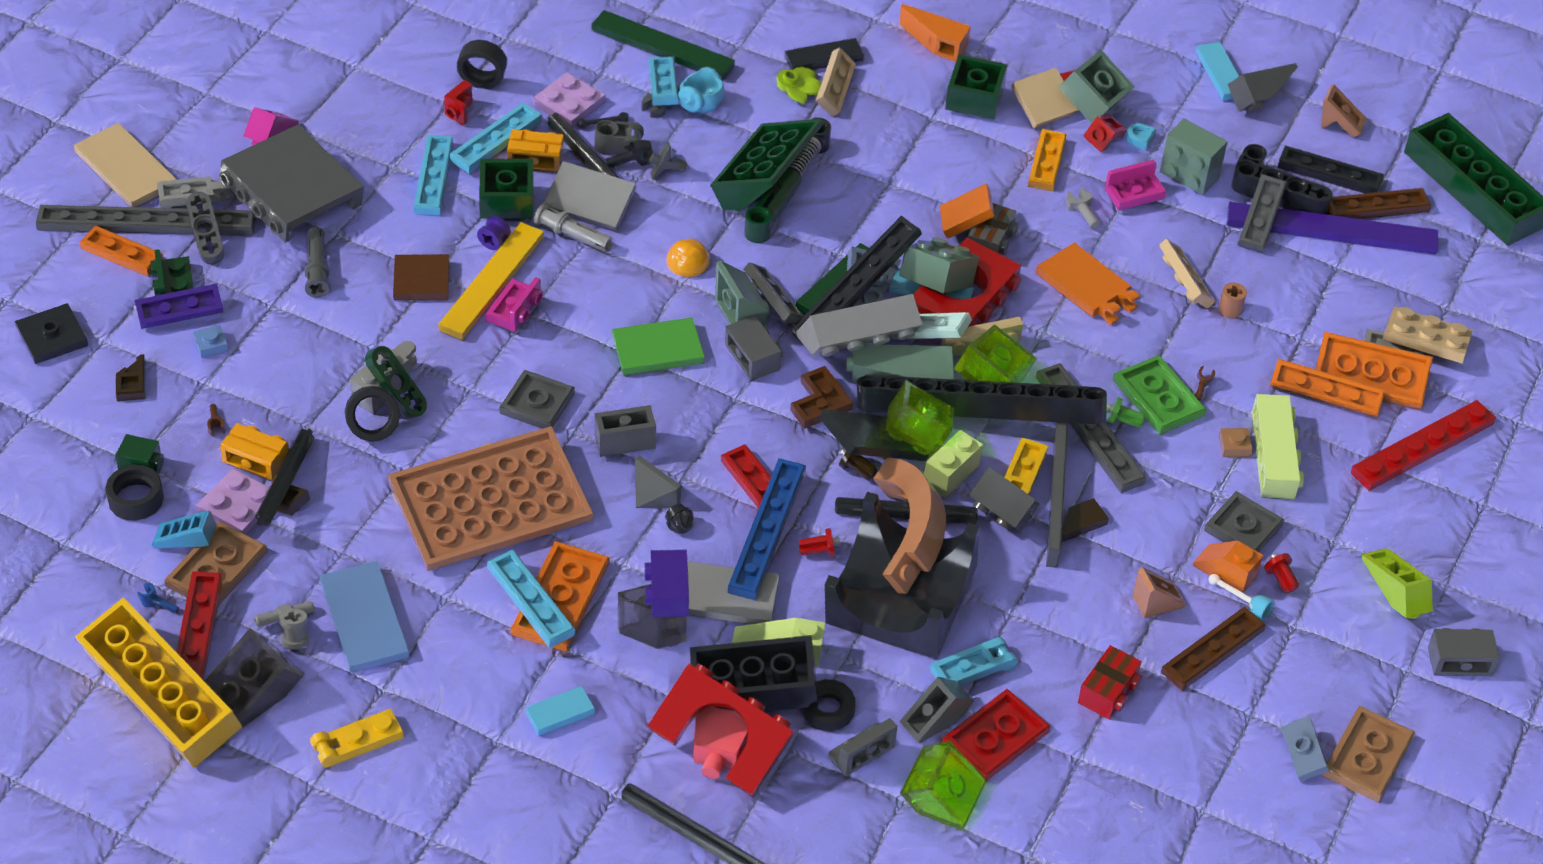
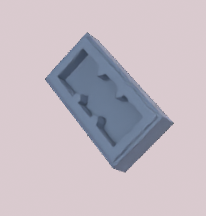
(1305, 748)

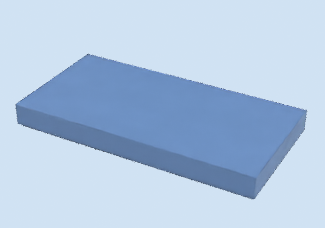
(364, 616)

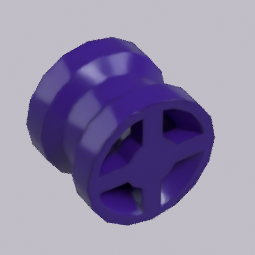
(493, 233)

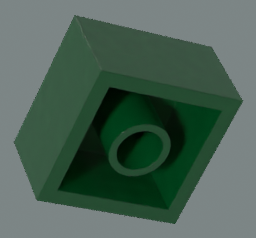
(976, 86)
(506, 188)

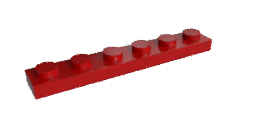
(1422, 445)

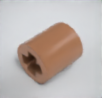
(1232, 300)

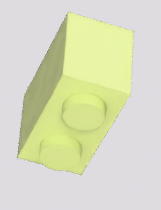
(953, 463)

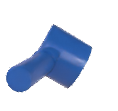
(151, 599)

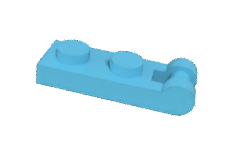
(975, 662)

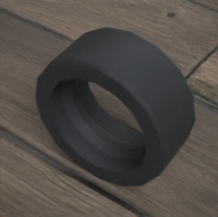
(487, 51)
(372, 435)
(129, 476)

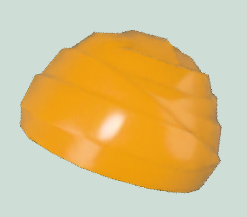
(688, 258)

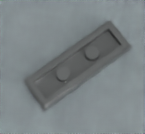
(1261, 213)
(773, 293)

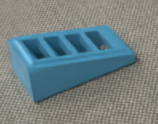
(191, 530)

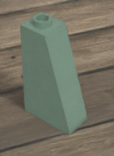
(901, 361)

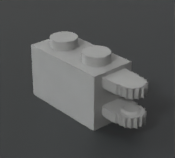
(405, 354)

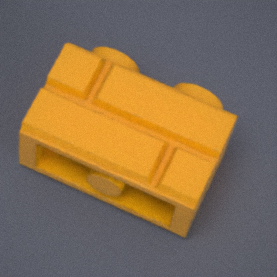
(543, 148)
(254, 451)

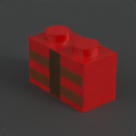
(1110, 682)

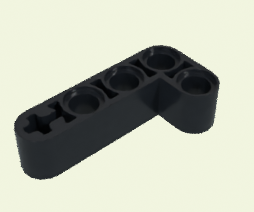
(1298, 192)

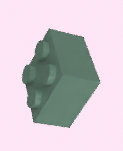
(1096, 86)
(1193, 156)
(939, 265)

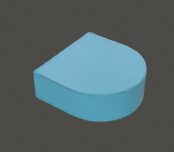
(1140, 135)

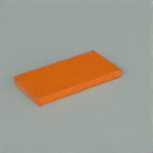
(1392, 369)
(571, 581)

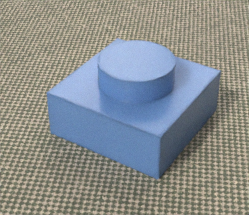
(210, 341)

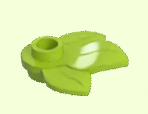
(798, 83)

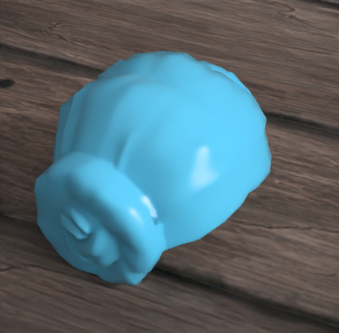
(702, 91)

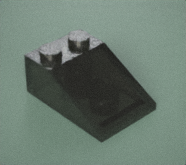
(253, 677)

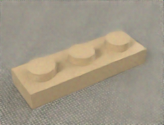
(836, 82)
(1186, 274)
(1010, 326)

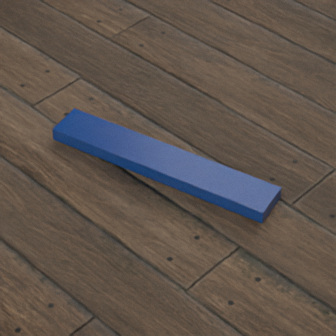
(766, 529)

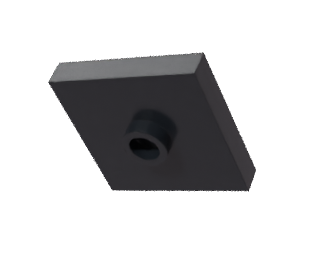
(51, 333)

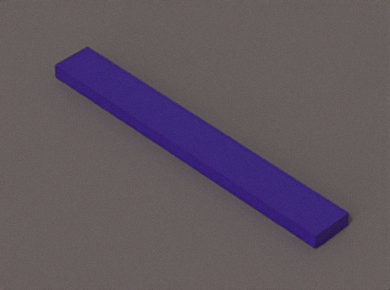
(1343, 229)

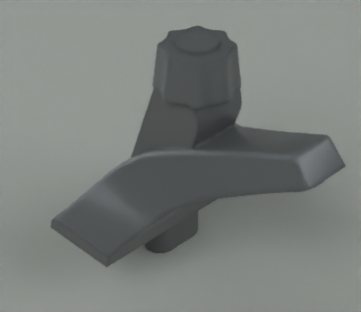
(666, 161)

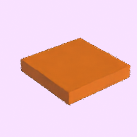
(966, 211)

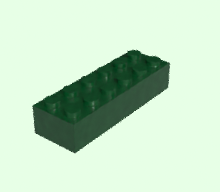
(1476, 178)

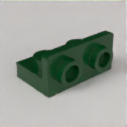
(172, 274)

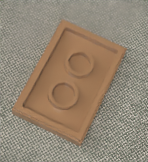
(228, 554)
(1368, 753)

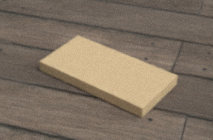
(123, 164)

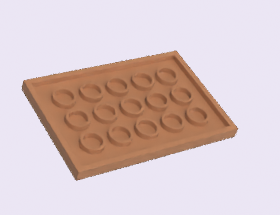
(489, 498)

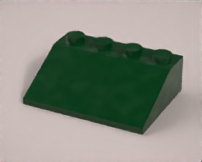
(762, 161)

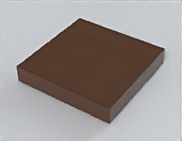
(421, 277)

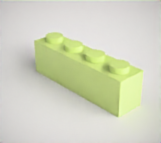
(1276, 446)

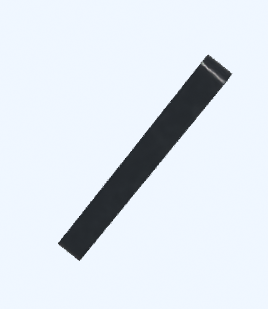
(993, 398)

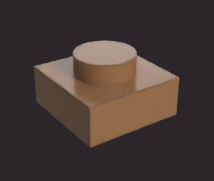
(1235, 442)

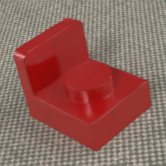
(458, 101)
(1103, 131)

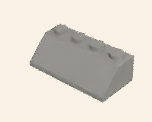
(860, 325)

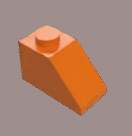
(1233, 563)

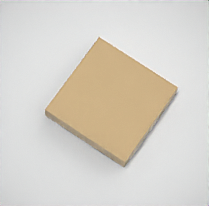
(1043, 99)

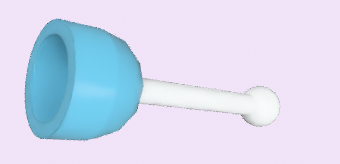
(1259, 605)

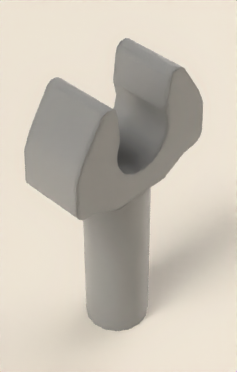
(1082, 205)

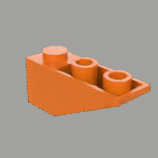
(938, 34)

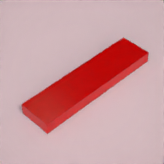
(199, 620)

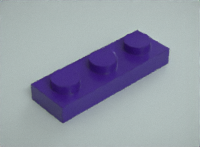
(179, 306)

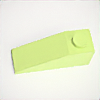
(782, 629)

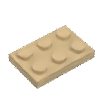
(1428, 334)

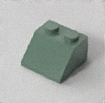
(738, 296)

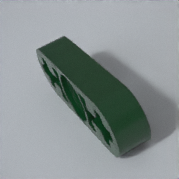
(407, 383)

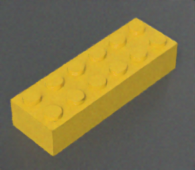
(159, 682)

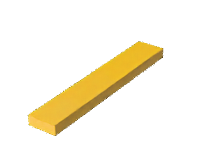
(491, 281)

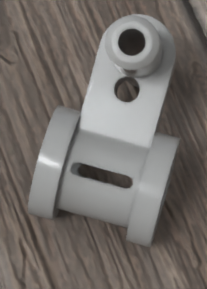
(292, 621)

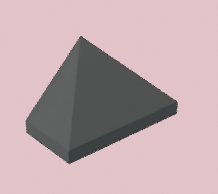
(654, 487)

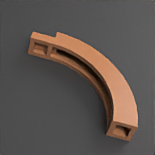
(926, 522)

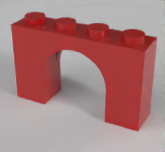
(993, 275)
(698, 691)

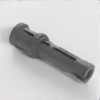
(316, 269)

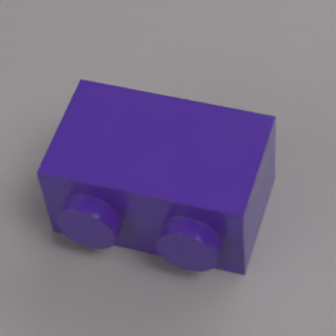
(669, 583)

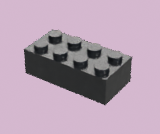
(771, 671)

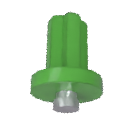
(1124, 414)

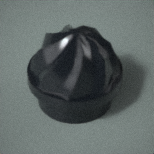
(679, 518)

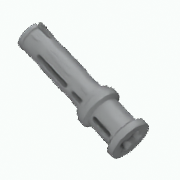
(562, 223)

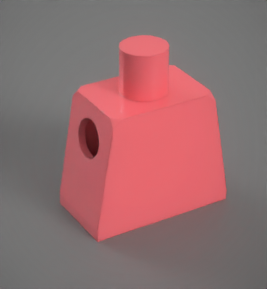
(718, 740)

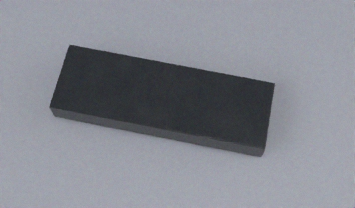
(819, 55)

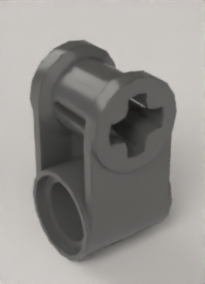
(616, 137)

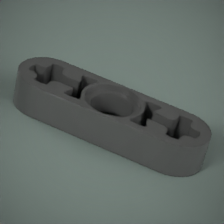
(207, 217)

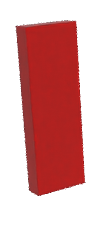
(747, 472)

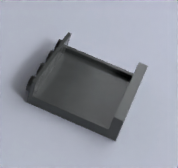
(289, 180)

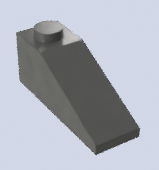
(1258, 87)

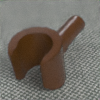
(1203, 382)
(215, 420)

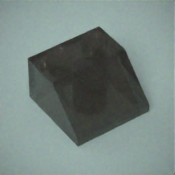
(637, 622)

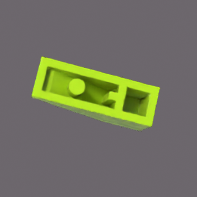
(1400, 582)

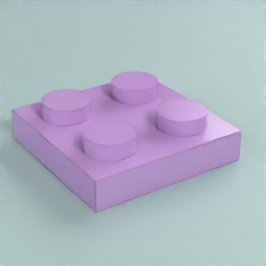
(569, 99)
(234, 501)

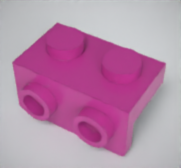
(1134, 185)
(515, 304)

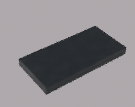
(867, 435)

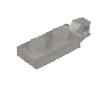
(176, 192)

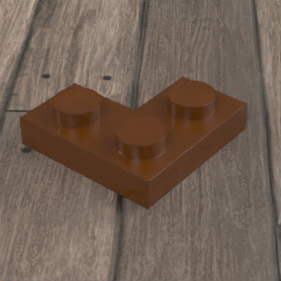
(824, 394)

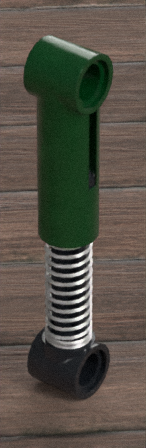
(771, 204)

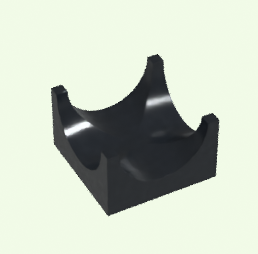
(870, 605)

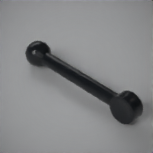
(623, 117)

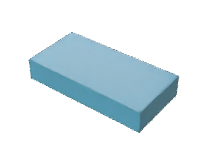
(560, 710)

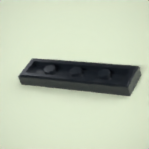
(1330, 170)

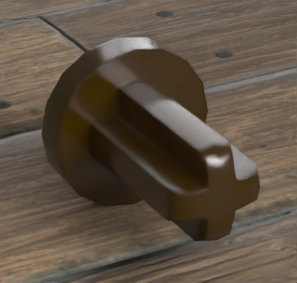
(858, 464)

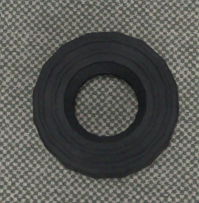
(831, 720)

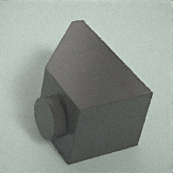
(936, 709)

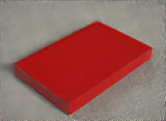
(997, 734)

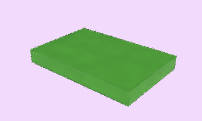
(657, 346)
(1159, 394)

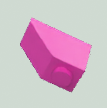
(267, 123)

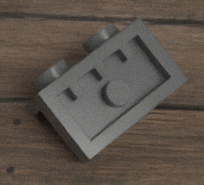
(864, 747)

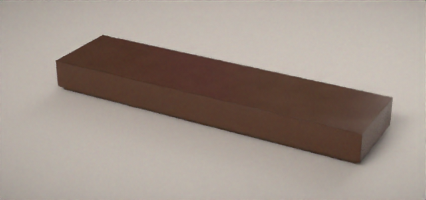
(1380, 204)
(1213, 648)

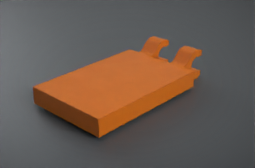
(1088, 283)

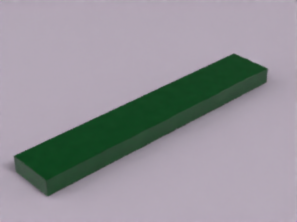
(661, 43)

